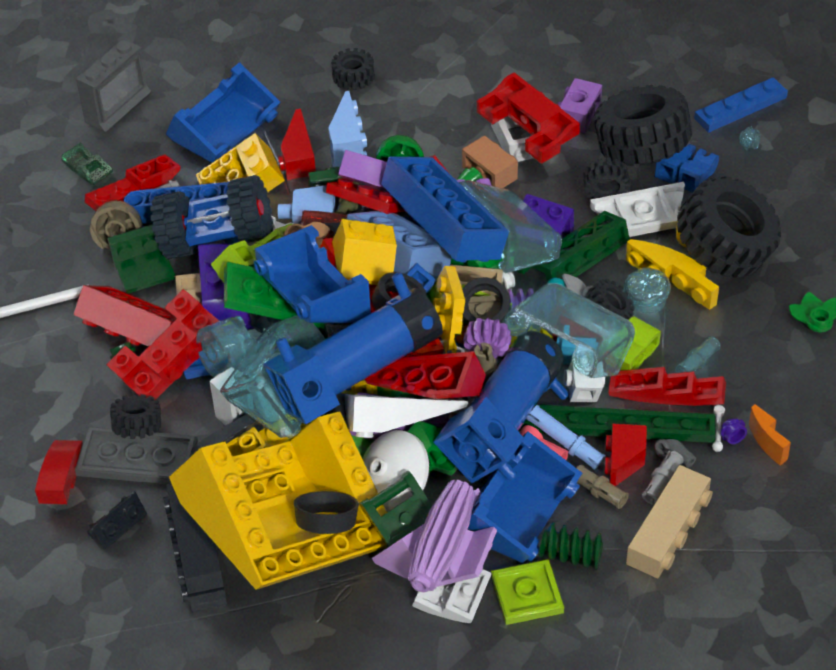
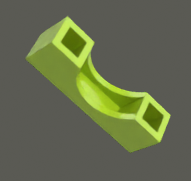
(242, 253)

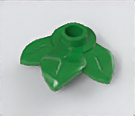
(814, 312)

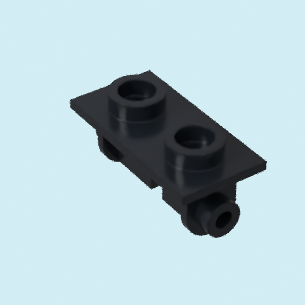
(118, 520)

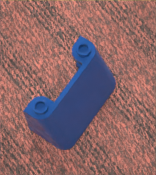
(224, 116)
(310, 281)
(524, 504)

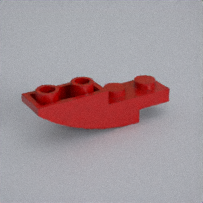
(140, 177)

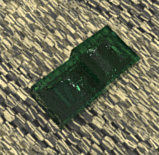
(85, 164)

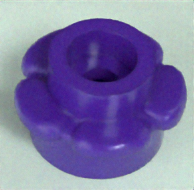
(733, 431)

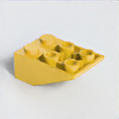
(244, 160)

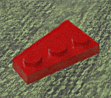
(364, 195)

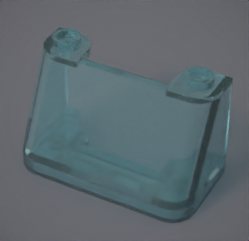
(529, 236)
(598, 333)
(250, 385)

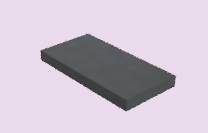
(136, 459)

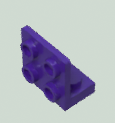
(556, 215)

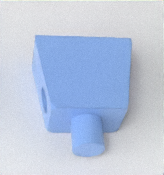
(307, 199)

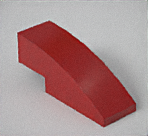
(58, 472)

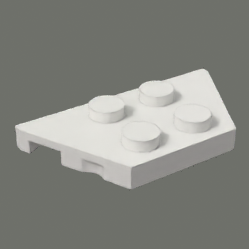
(644, 209)

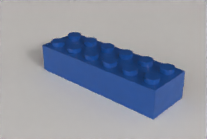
(445, 209)

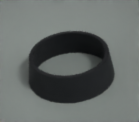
(325, 501)

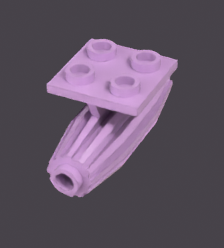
(445, 547)

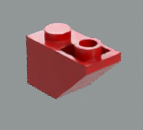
(627, 451)

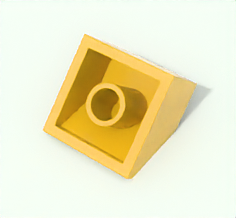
(364, 250)

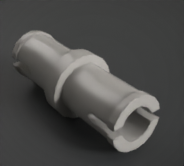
(662, 476)

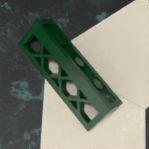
(587, 250)

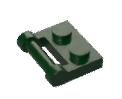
(402, 518)

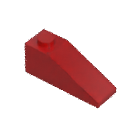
(296, 150)

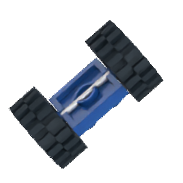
(186, 224)

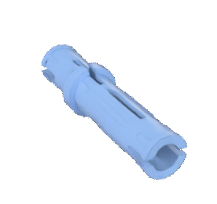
(571, 441)

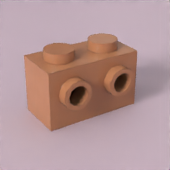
(490, 162)

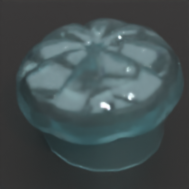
(647, 289)

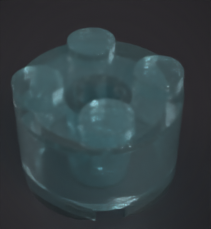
(223, 344)

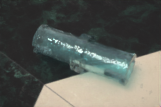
(699, 356)

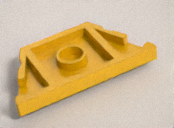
(449, 304)

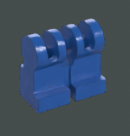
(684, 169)

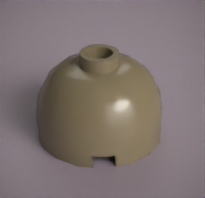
(113, 219)

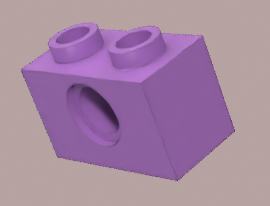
(582, 101)

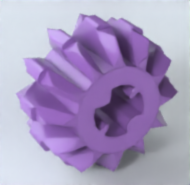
(488, 332)

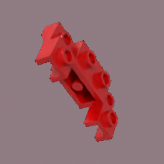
(533, 112)
(169, 353)

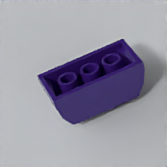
(213, 287)

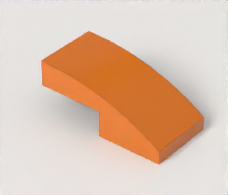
(763, 429)

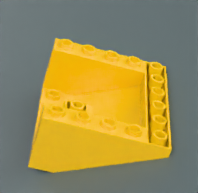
(250, 499)

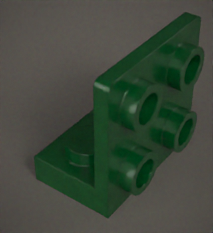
(139, 259)

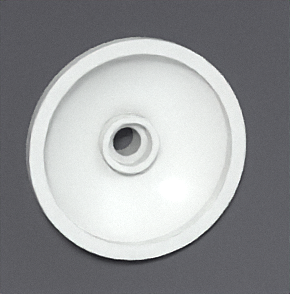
(391, 457)

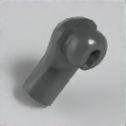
(663, 446)

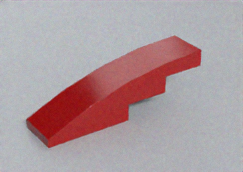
(658, 387)

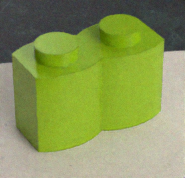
(643, 345)

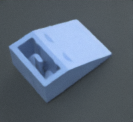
(345, 131)

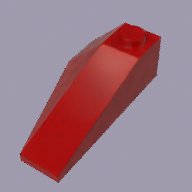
(433, 375)

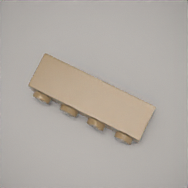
(668, 522)

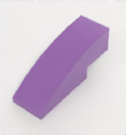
(363, 169)

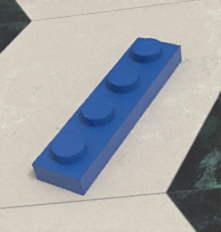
(740, 104)

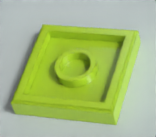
(527, 592)

